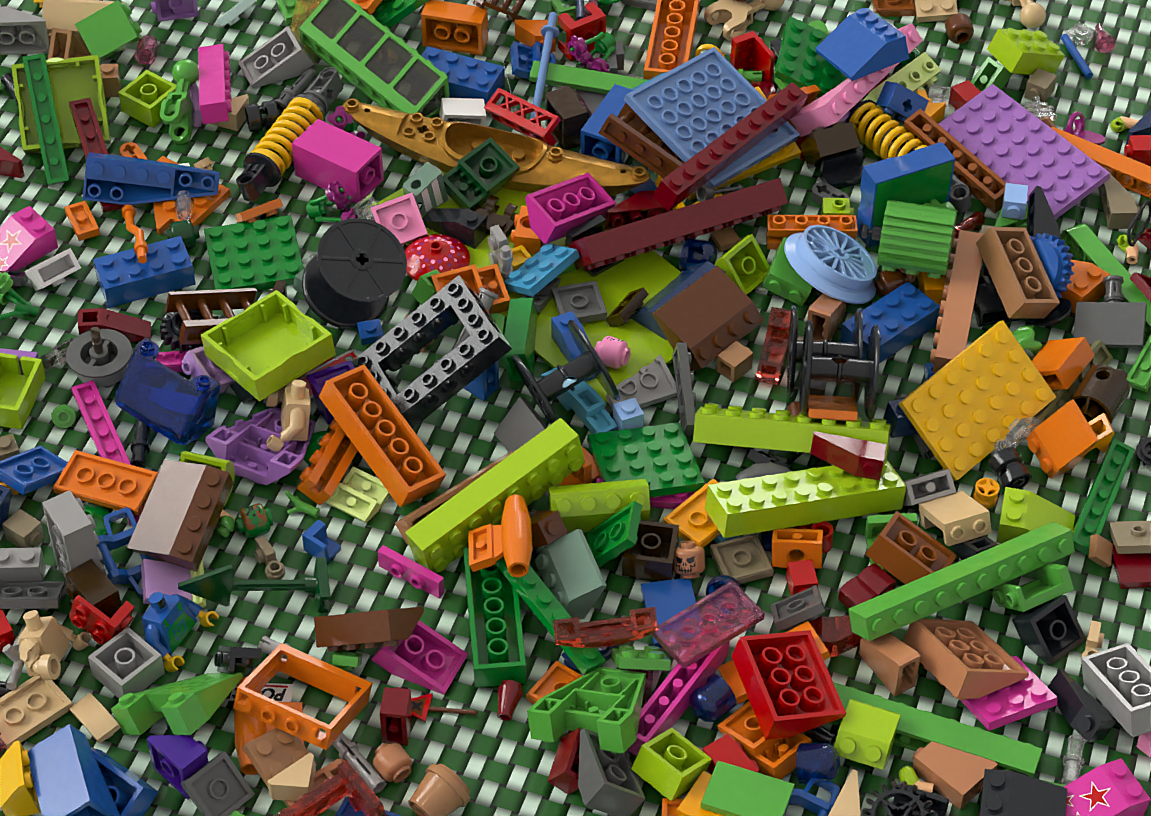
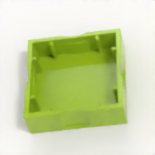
(70, 81)
(268, 345)

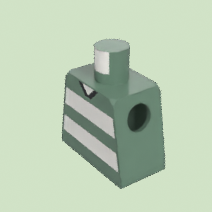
(427, 188)

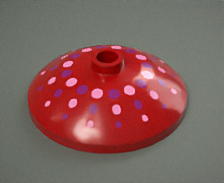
(433, 253)

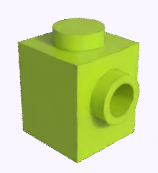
(836, 206)

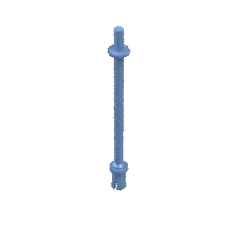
(549, 32)

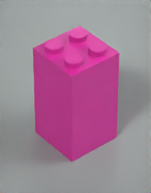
(332, 155)

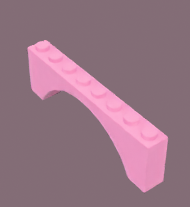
(838, 101)

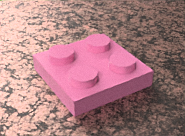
(401, 218)

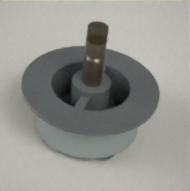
(99, 356)

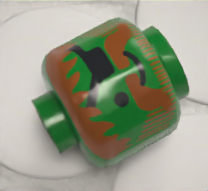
(254, 520)

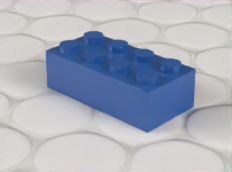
(467, 75)
(127, 280)
(900, 317)

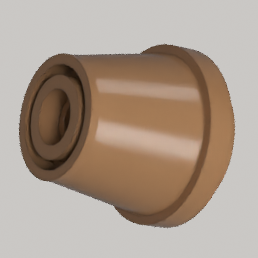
(439, 792)

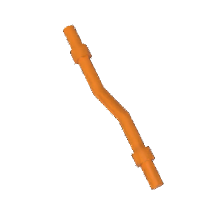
(140, 245)

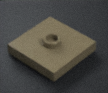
(1131, 536)
(742, 558)

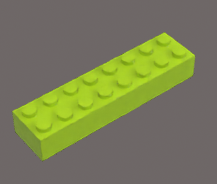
(778, 429)
(526, 473)
(800, 499)

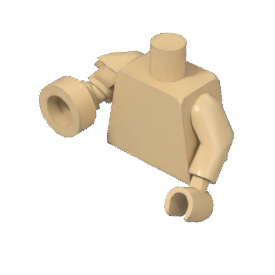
(294, 413)
(45, 644)

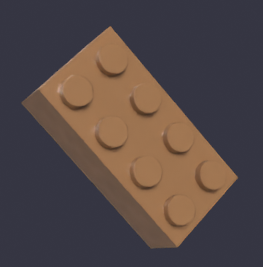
(1017, 272)

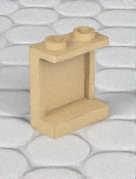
(957, 516)

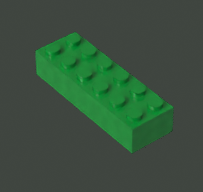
(494, 626)

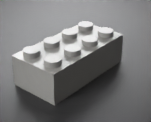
(71, 533)
(1122, 685)

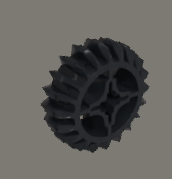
(907, 808)

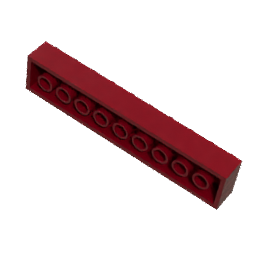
(679, 225)

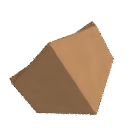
(66, 45)

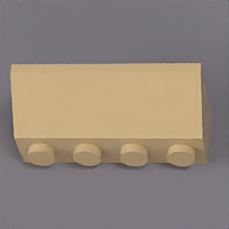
(66, 13)

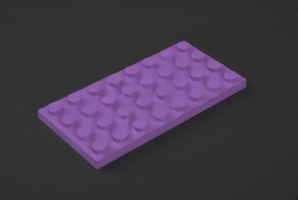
(1024, 149)

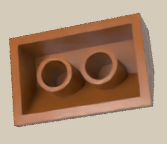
(908, 550)

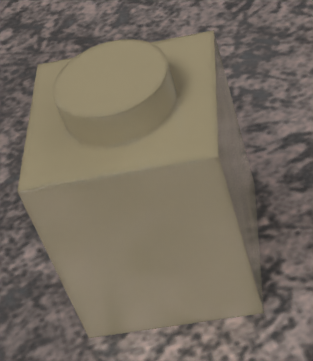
(1040, 84)
(23, 530)

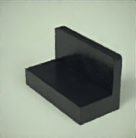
(842, 169)

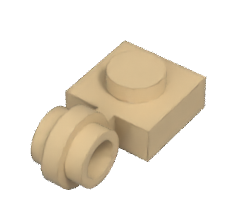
(1094, 639)

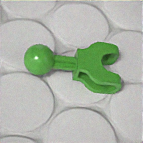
(178, 106)

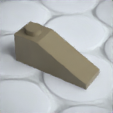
(1117, 204)

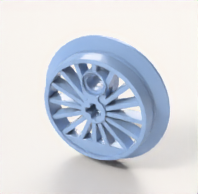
(833, 263)

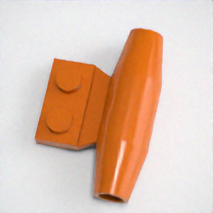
(509, 540)
(249, 728)

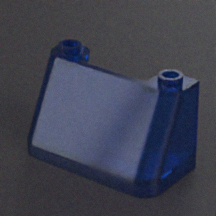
(165, 398)

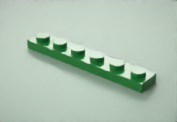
(46, 119)
(1102, 494)
(547, 609)

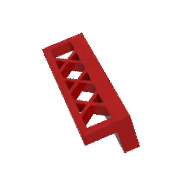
(518, 121)

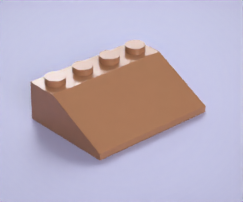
(963, 657)

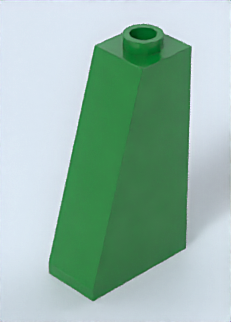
(520, 334)

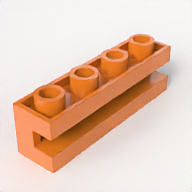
(786, 225)
(327, 465)

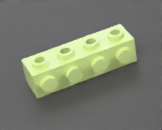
(913, 76)

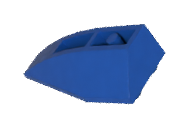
(143, 181)

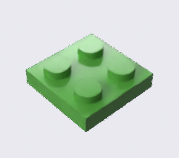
(648, 659)

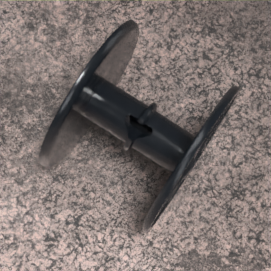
(353, 272)
(823, 349)
(577, 369)
(832, 369)

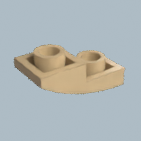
(95, 718)

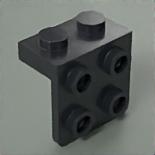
(586, 229)

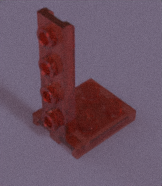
(334, 789)

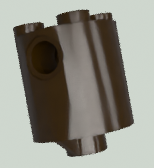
(1101, 392)

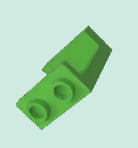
(1051, 582)

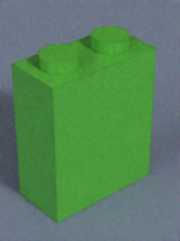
(109, 30)
(784, 280)

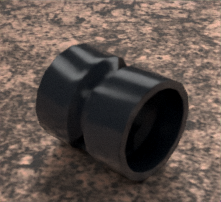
(254, 115)
(1009, 468)

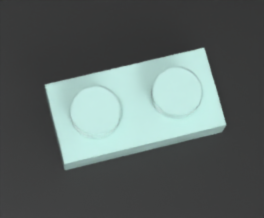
(231, 16)

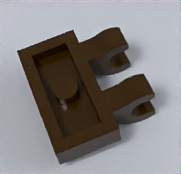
(505, 222)

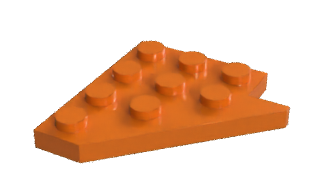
(202, 206)

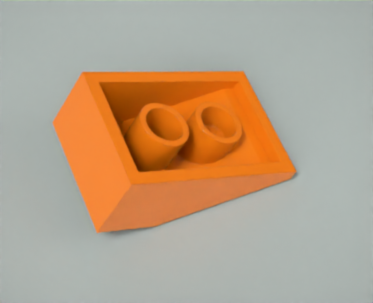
(1086, 284)
(1062, 440)

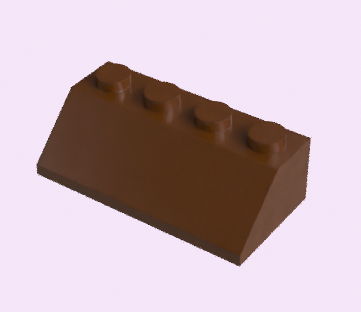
(366, 628)

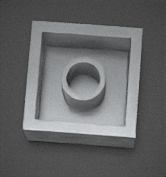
(126, 664)

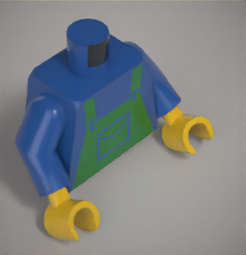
(169, 622)

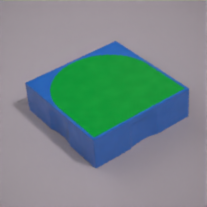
(907, 178)

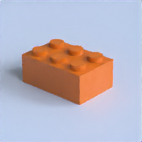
(454, 27)

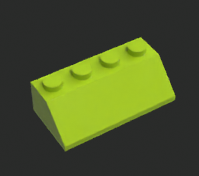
(592, 503)

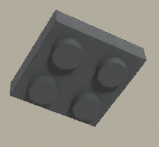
(582, 299)
(797, 608)
(218, 787)

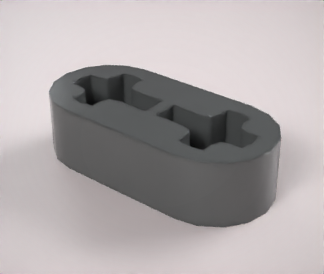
(824, 190)

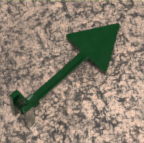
(219, 584)

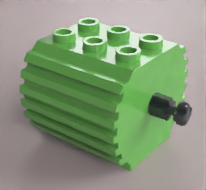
(914, 238)

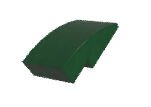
(479, 175)

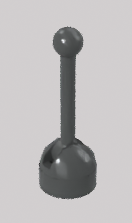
(707, 192)

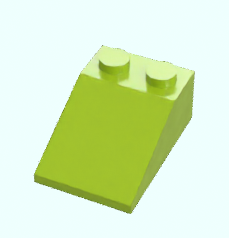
(1026, 511)

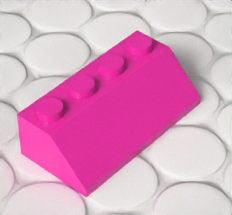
(566, 206)

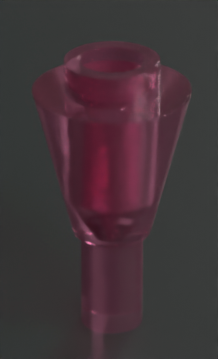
(1104, 41)

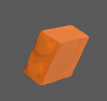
(1063, 361)

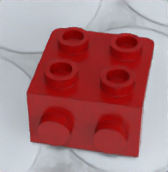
(751, 52)
(96, 623)

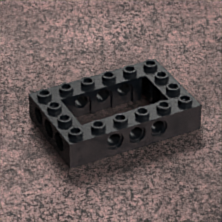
(453, 371)

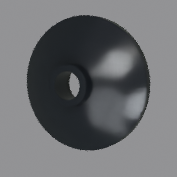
(1054, 317)

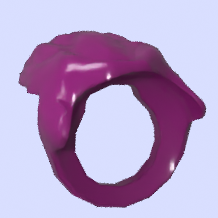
(1079, 129)

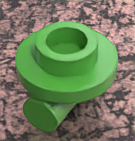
(63, 416)

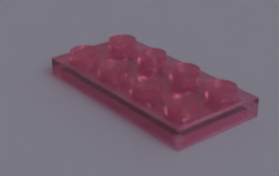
(708, 624)

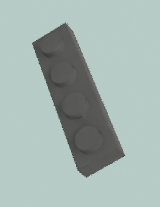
(684, 382)

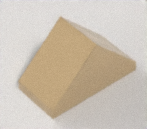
(237, 116)
(294, 780)

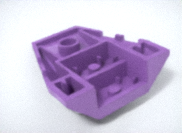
(248, 450)

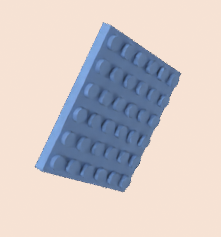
(701, 103)

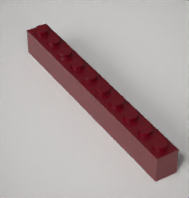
(729, 146)

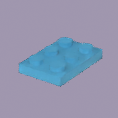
(540, 269)

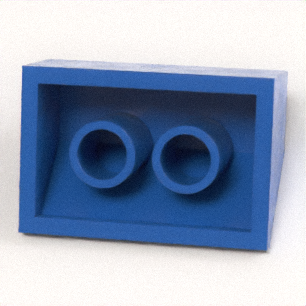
(128, 791)

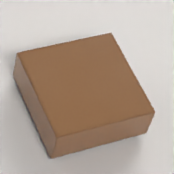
(725, 238)
(1100, 550)

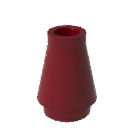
(508, 698)

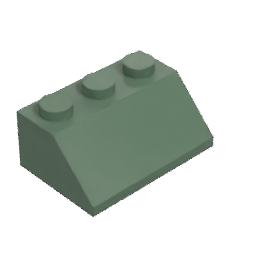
(571, 573)

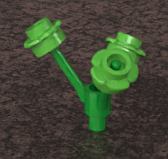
(6, 296)

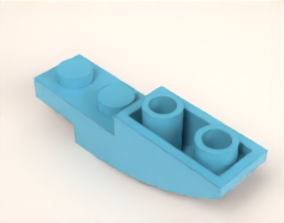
(587, 406)

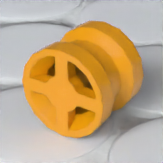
(986, 492)

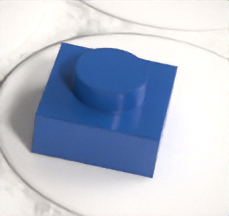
(369, 331)

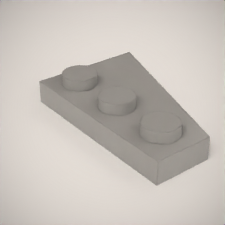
(648, 386)

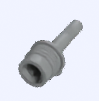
(13, 653)

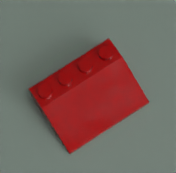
(787, 683)

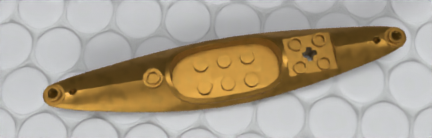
(447, 142)

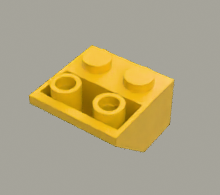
(17, 786)

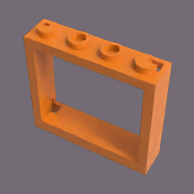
(313, 672)

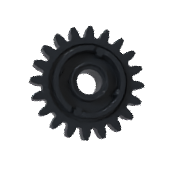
(171, 327)

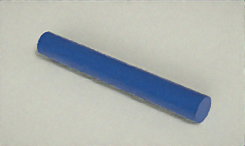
(1076, 56)

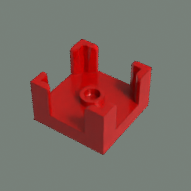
(584, 28)

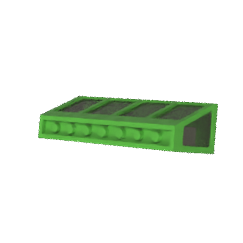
(374, 58)

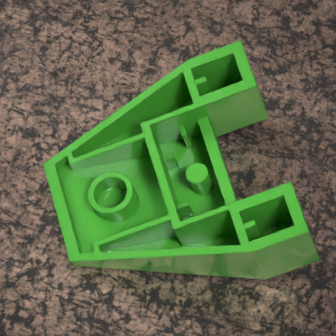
(600, 701)
(183, 703)

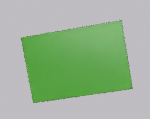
(745, 793)

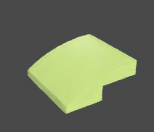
(359, 495)

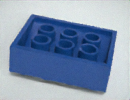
(863, 45)

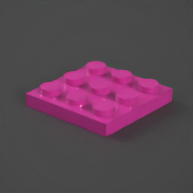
(1012, 702)

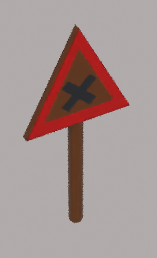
(421, 707)

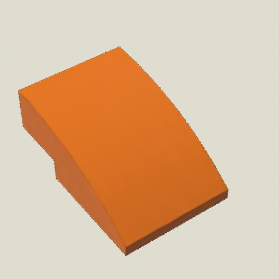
(486, 277)
(773, 756)

